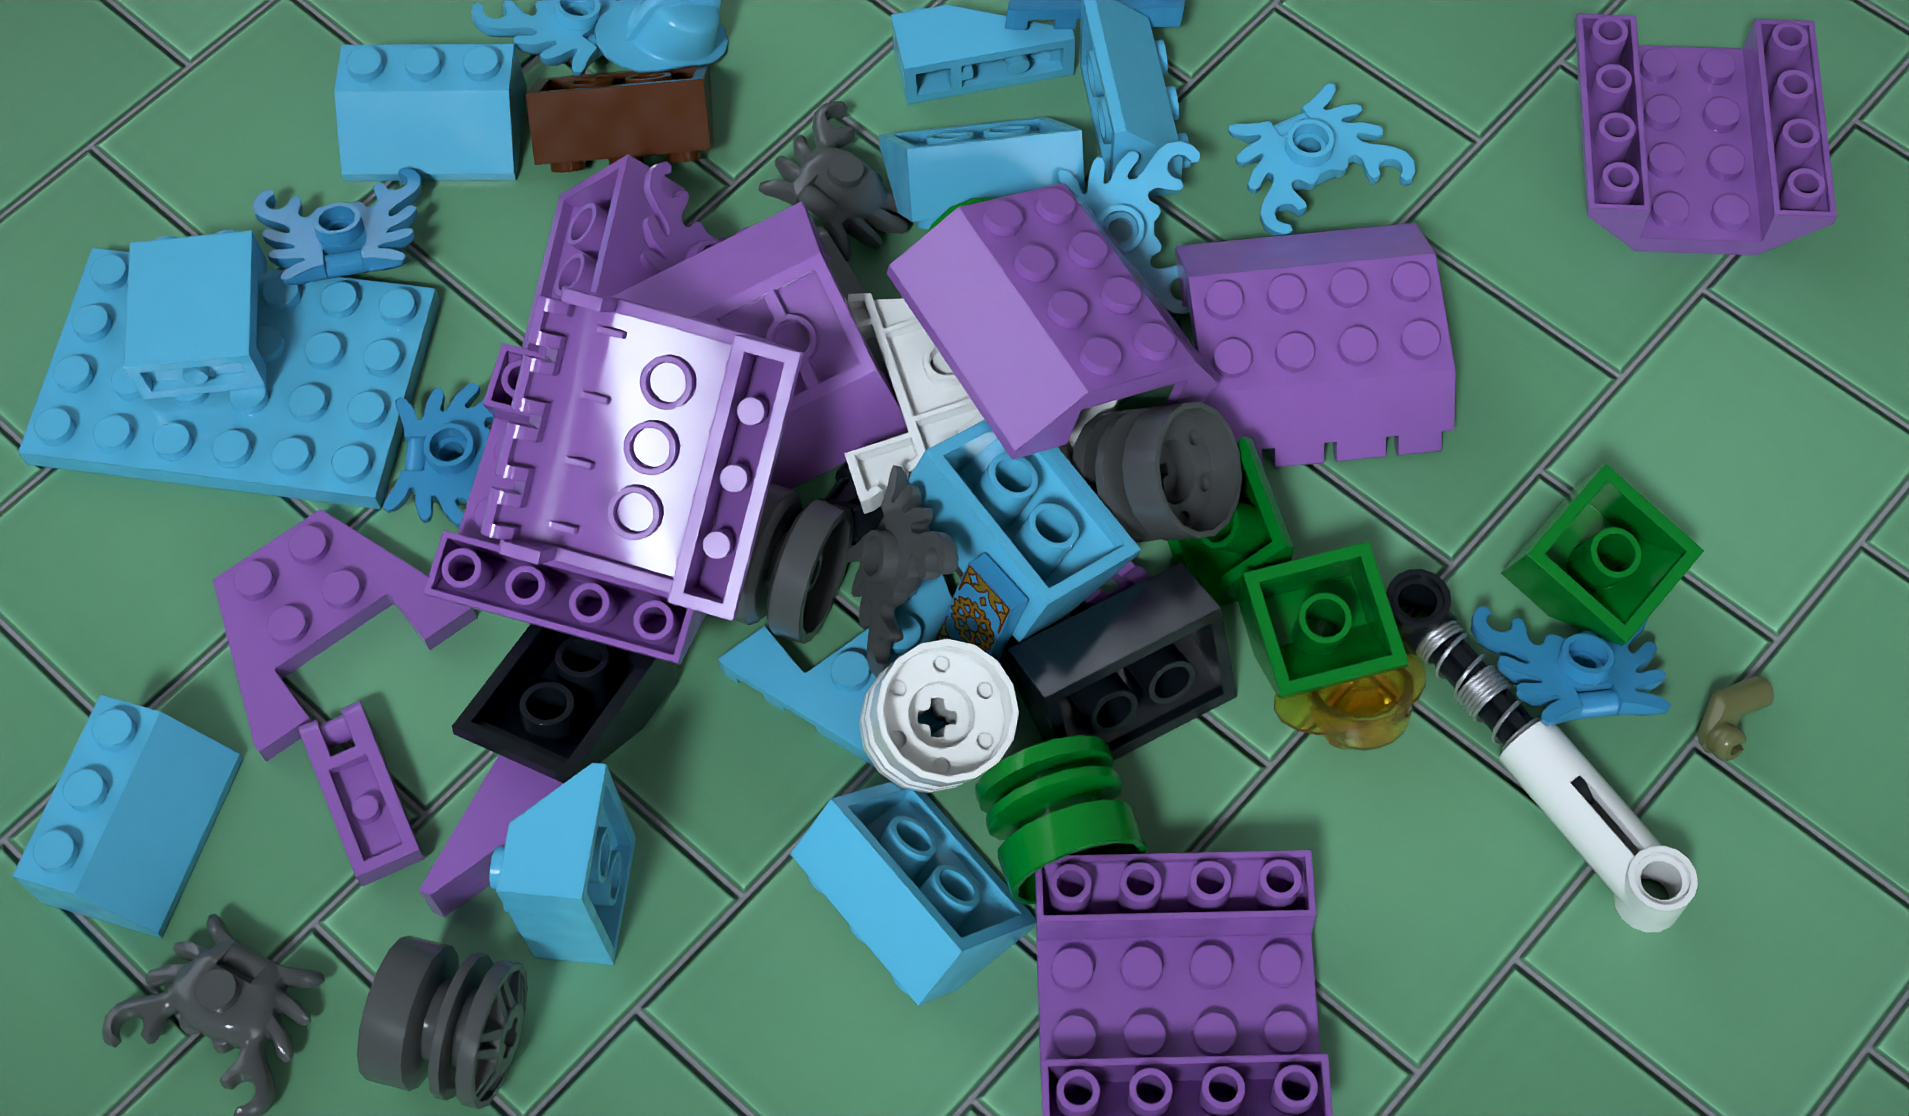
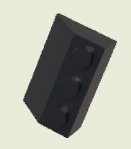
(1129, 664)

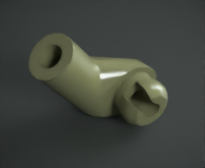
(1726, 707)

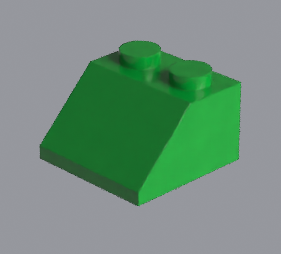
(1603, 559)
(1320, 621)

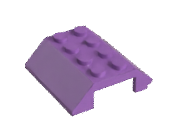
(1043, 316)
(1324, 341)
(642, 447)

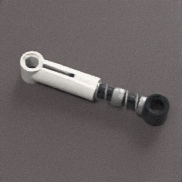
(1546, 763)

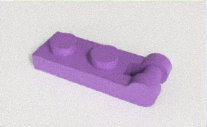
(361, 795)

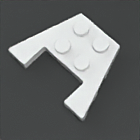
(925, 389)

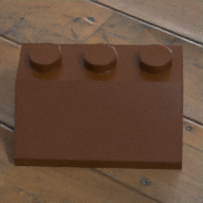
(619, 116)

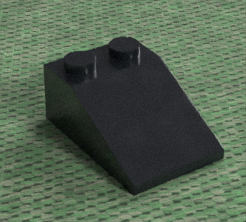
(564, 702)

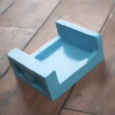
(194, 314)

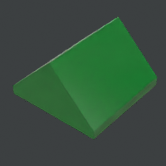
(1248, 543)

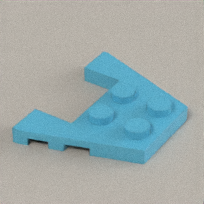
(834, 690)

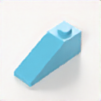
(970, 51)

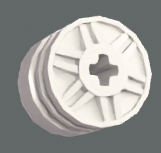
(964, 690)

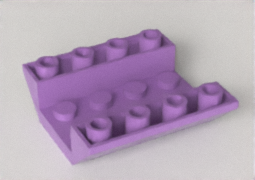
(1704, 140)
(782, 289)
(552, 593)
(1179, 985)

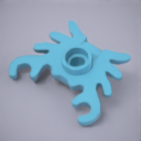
(557, 31)
(1310, 152)
(1131, 215)

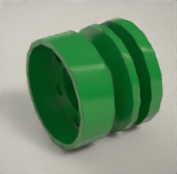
(1055, 805)

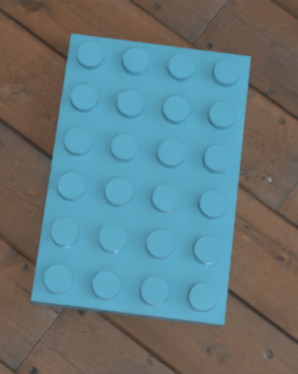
(314, 433)

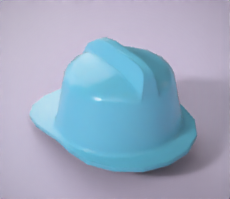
(661, 34)

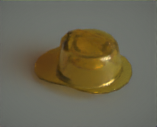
(1359, 712)

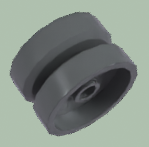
(796, 564)

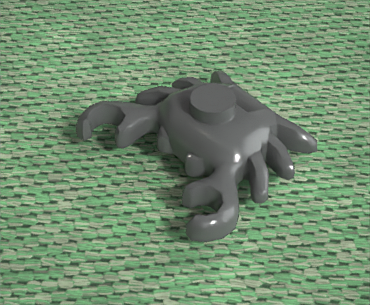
(836, 185)
(895, 564)
(230, 999)

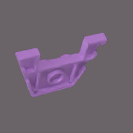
(304, 598)

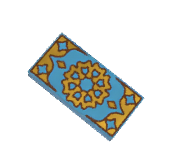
(984, 608)

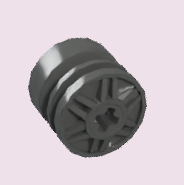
(1162, 469)
(442, 1021)

